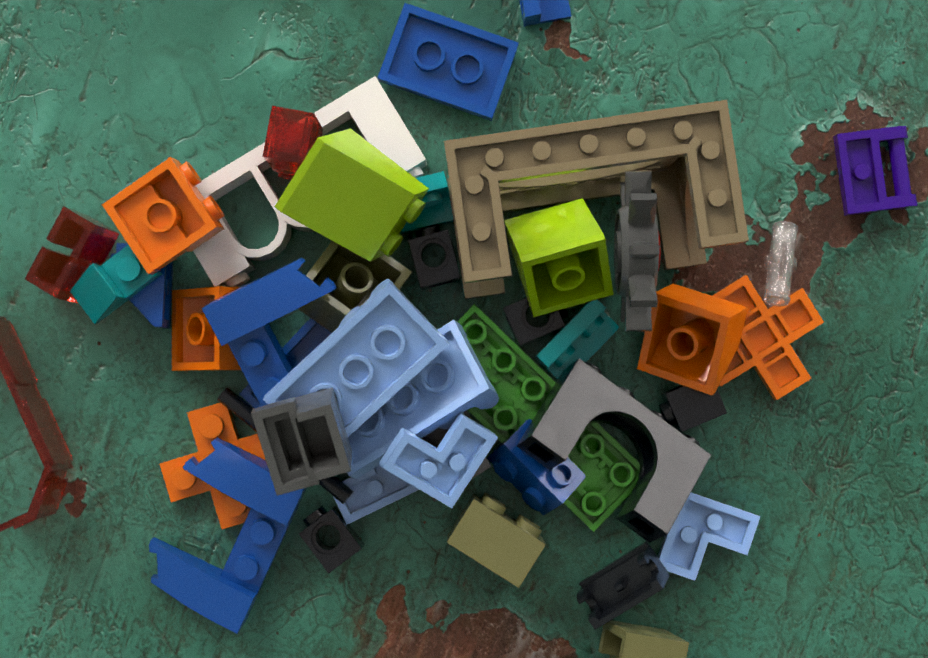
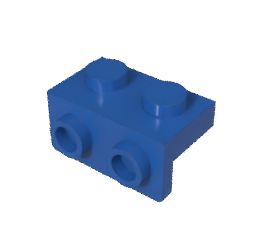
(539, 487)

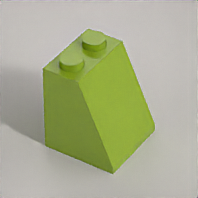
(353, 195)
(560, 256)

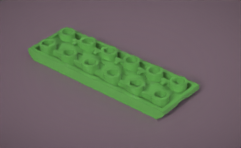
(521, 392)

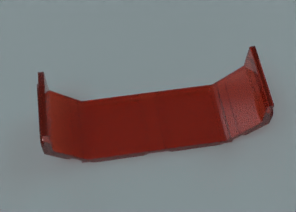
(41, 427)

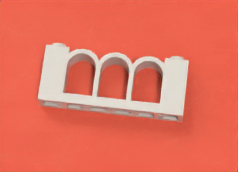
(379, 123)

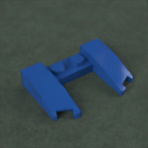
(244, 320)
(230, 593)

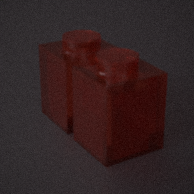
(290, 139)
(90, 243)

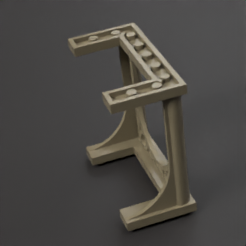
(550, 165)

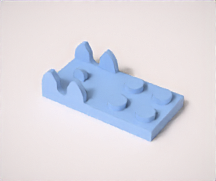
(366, 356)
(427, 402)

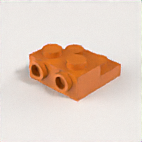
(164, 214)

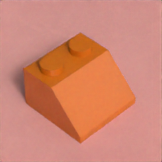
(193, 338)
(691, 338)

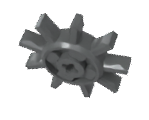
(637, 251)

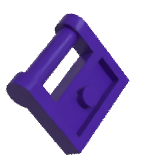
(862, 170)

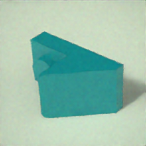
(111, 284)

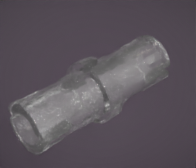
(783, 240)

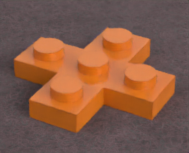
(768, 337)
(206, 426)

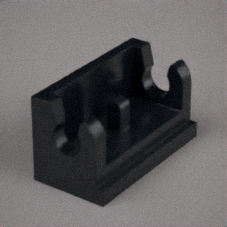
(622, 584)

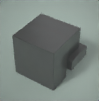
(303, 440)

